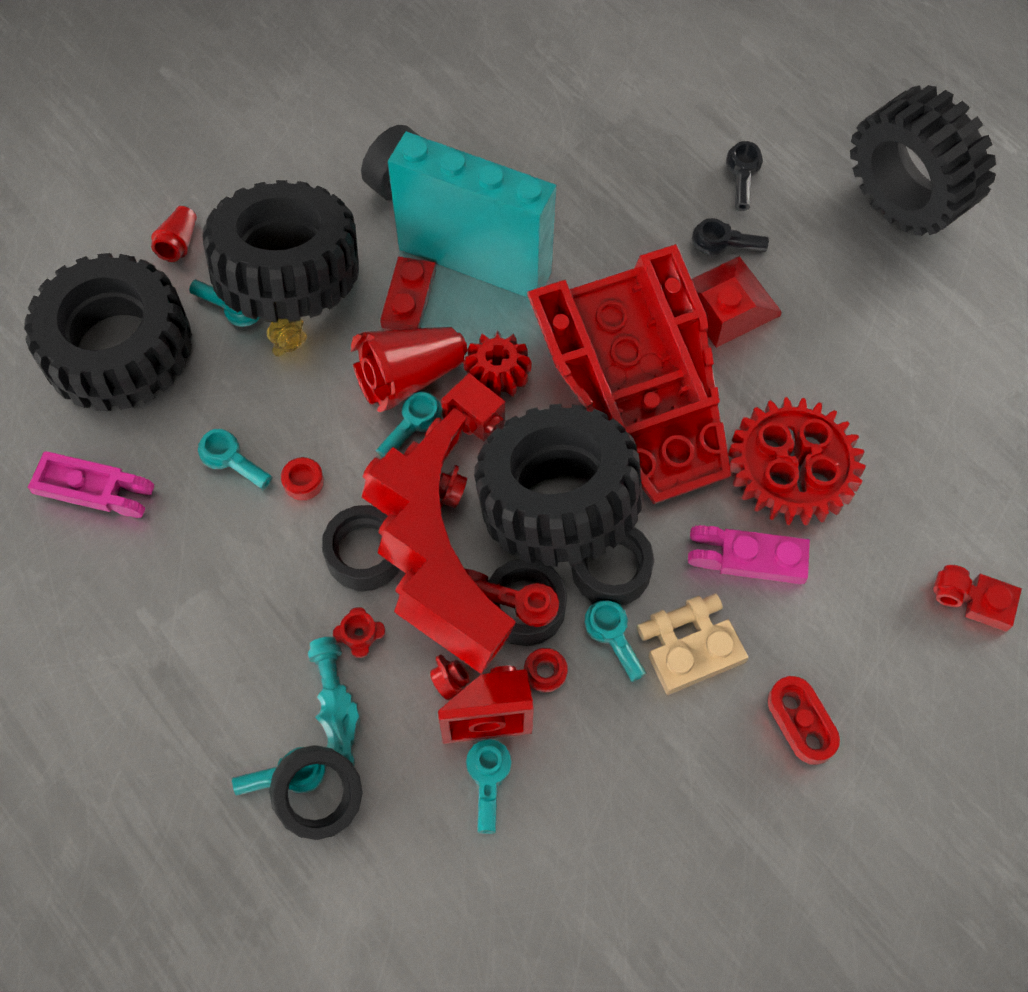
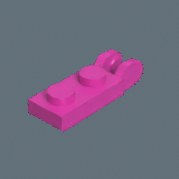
(88, 484)
(752, 554)

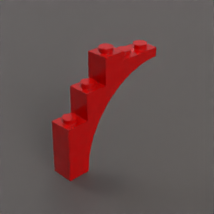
(436, 589)

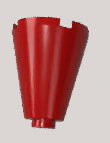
(404, 361)

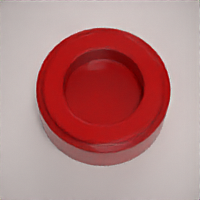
(302, 478)

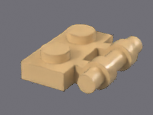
(698, 655)

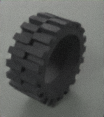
(946, 145)

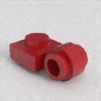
(987, 599)

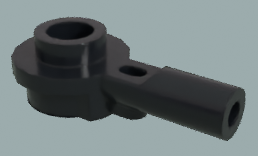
(744, 161)
(715, 236)

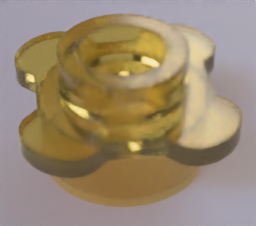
(286, 336)

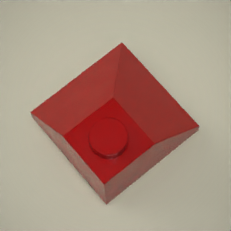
(733, 301)
(489, 707)

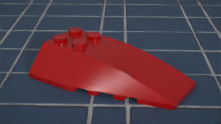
(645, 359)

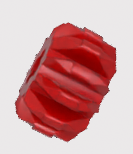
(499, 363)

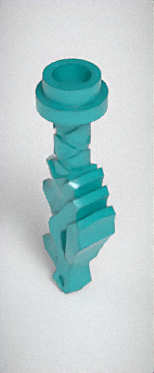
(337, 711)

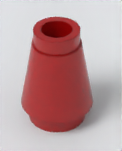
(174, 235)

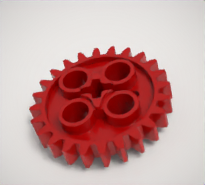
(832, 458)

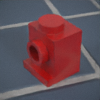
(479, 403)

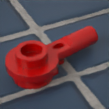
(533, 604)

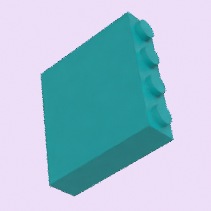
(472, 214)

